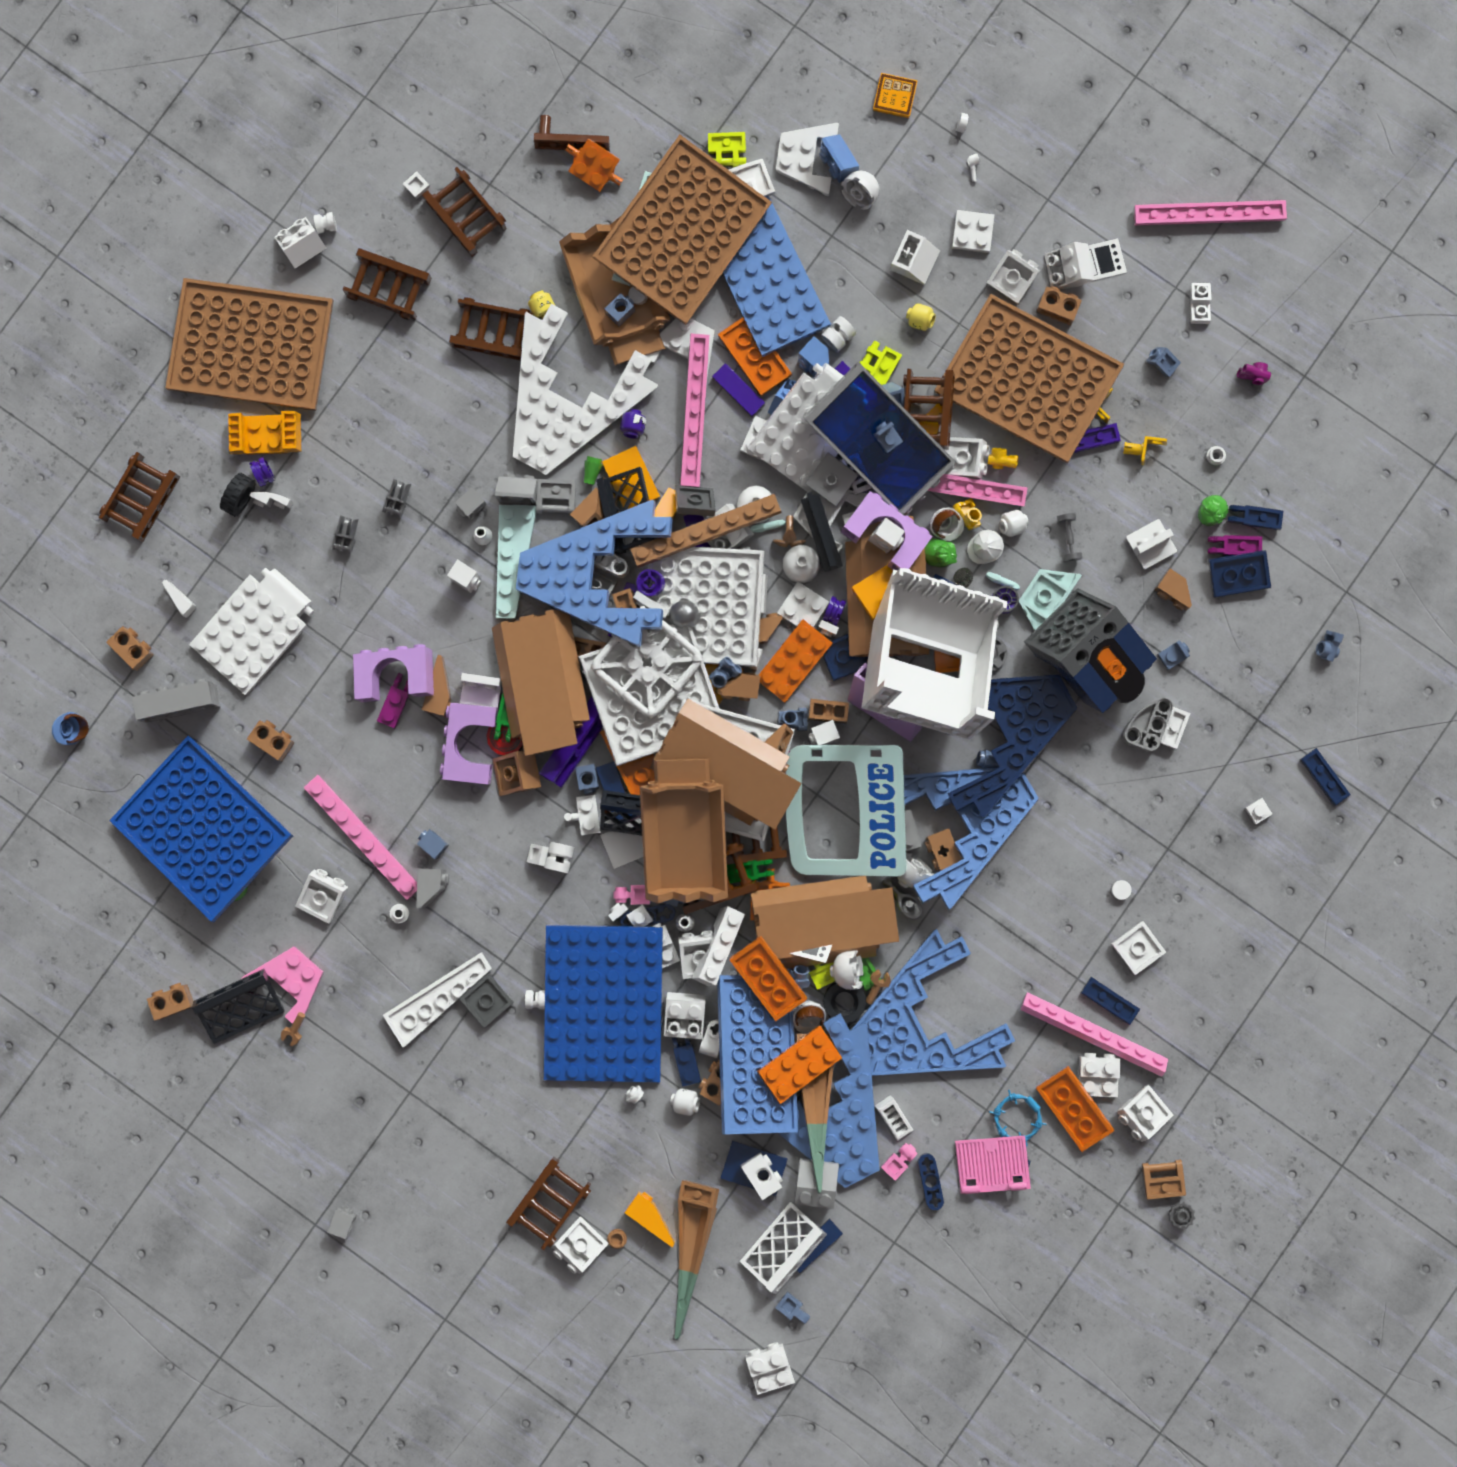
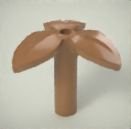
(789, 536)

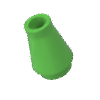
(591, 469)

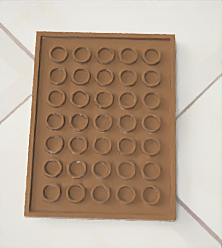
(682, 229)
(249, 344)
(1030, 378)

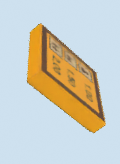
(895, 95)

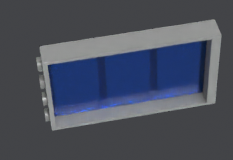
(849, 418)

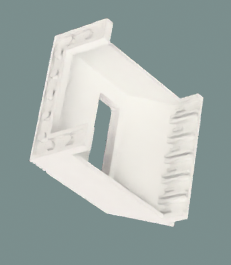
(943, 620)

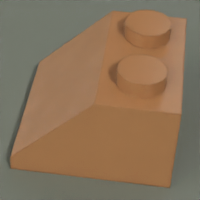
(516, 773)

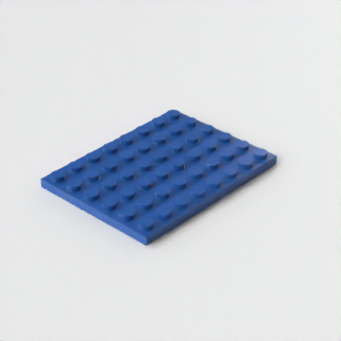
(201, 828)
(603, 1003)

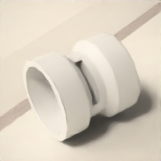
(327, 222)
(535, 999)

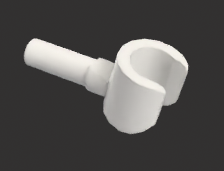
(972, 161)

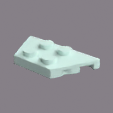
(1046, 594)

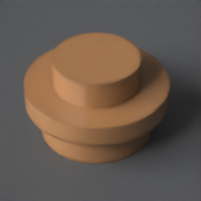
(617, 1238)

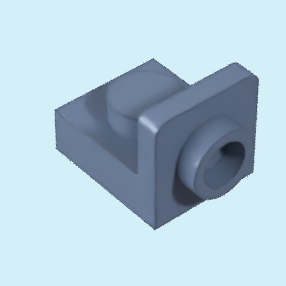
(1163, 360)
(887, 436)
(1174, 654)

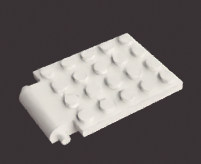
(787, 438)
(253, 629)

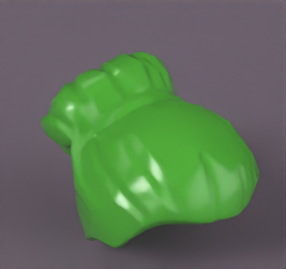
(1212, 510)
(940, 553)

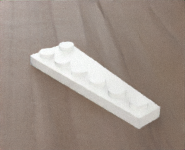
(423, 1008)

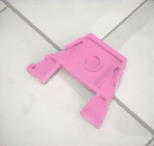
(296, 975)

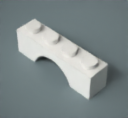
(725, 931)

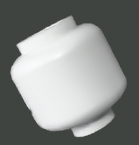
(1013, 523)
(685, 1102)

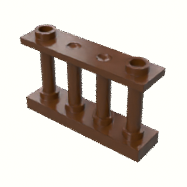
(458, 228)
(401, 272)
(479, 344)
(945, 400)
(149, 513)
(757, 853)
(746, 885)
(542, 1186)

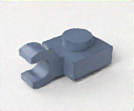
(791, 1306)

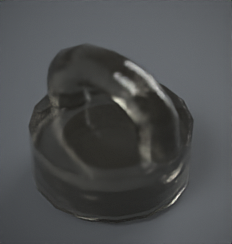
(963, 577)

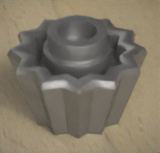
(1182, 1215)

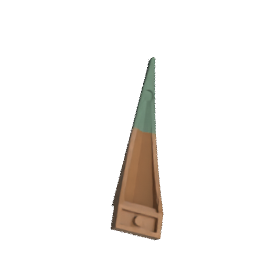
(816, 1106)
(696, 1218)

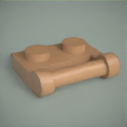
(1164, 1186)

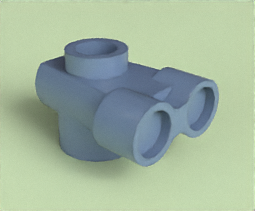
(1329, 648)
(724, 672)
(798, 718)
(800, 975)

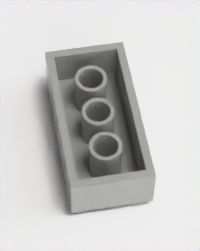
(176, 701)

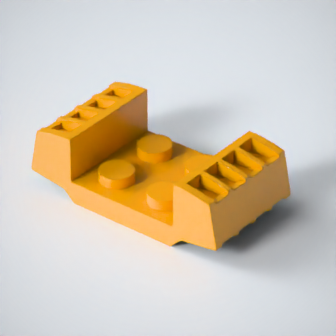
(264, 433)

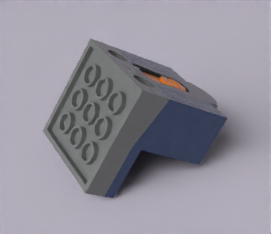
(1093, 650)

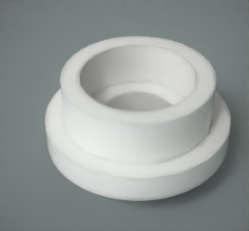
(1218, 450)
(405, 913)
(634, 1094)

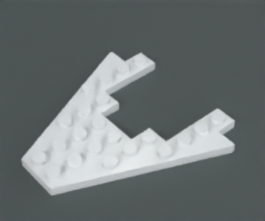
(551, 426)

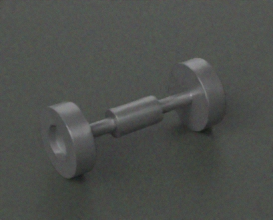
(1066, 518)

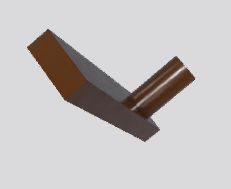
(548, 140)

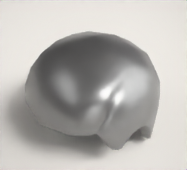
(684, 614)

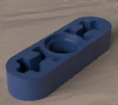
(661, 908)
(928, 1197)

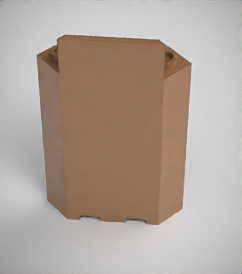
(597, 290)
(862, 561)
(541, 680)
(744, 765)
(683, 833)
(825, 914)

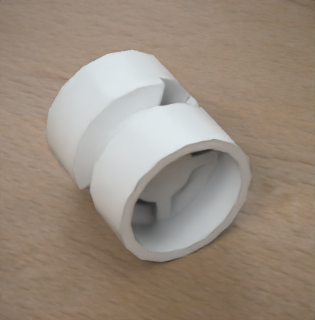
(838, 334)
(560, 850)

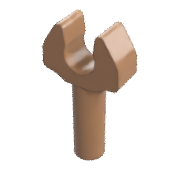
(885, 982)
(293, 1031)

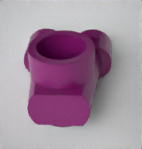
(1257, 373)

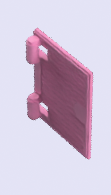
(992, 1164)

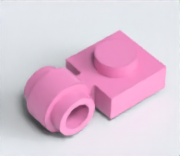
(637, 895)
(895, 1165)

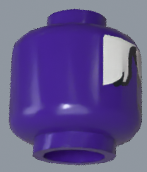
(633, 424)

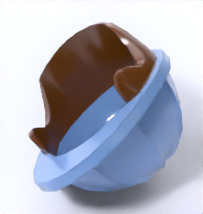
(69, 728)

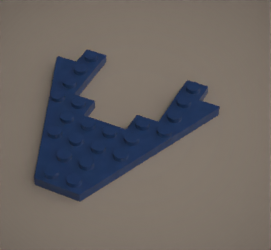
(1029, 716)

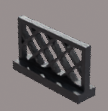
(609, 502)
(821, 532)
(622, 805)
(227, 994)

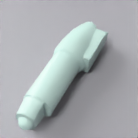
(767, 526)
(1001, 580)

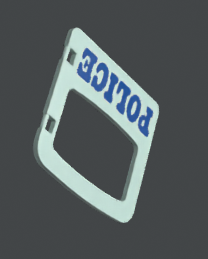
(881, 811)

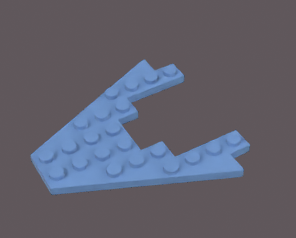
(563, 568)
(985, 834)
(896, 1035)
(851, 1122)

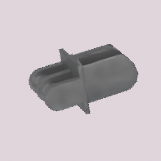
(397, 498)
(345, 534)

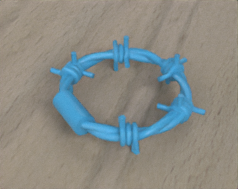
(1031, 1102)

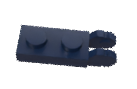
(1257, 517)
(686, 1062)

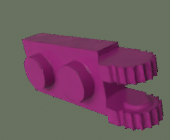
(1235, 544)
(394, 703)

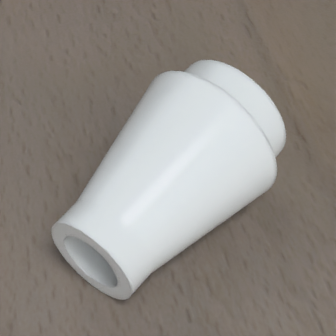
(485, 538)
(691, 922)

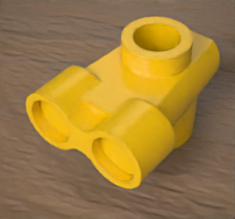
(999, 458)
(970, 515)

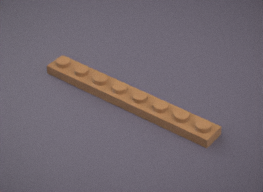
(706, 530)

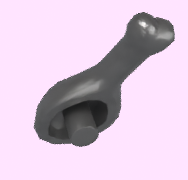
(907, 903)

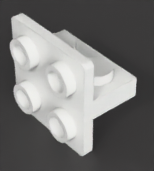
(1152, 543)

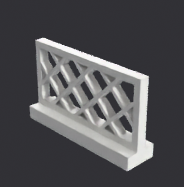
(791, 1262)

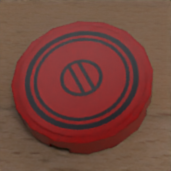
(501, 746)

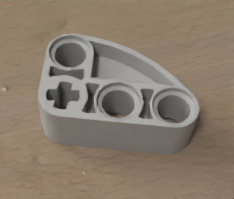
(1142, 725)

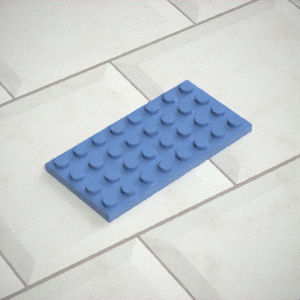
(773, 288)
(746, 1044)

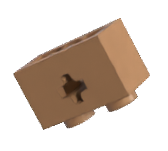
(828, 710)
(945, 840)

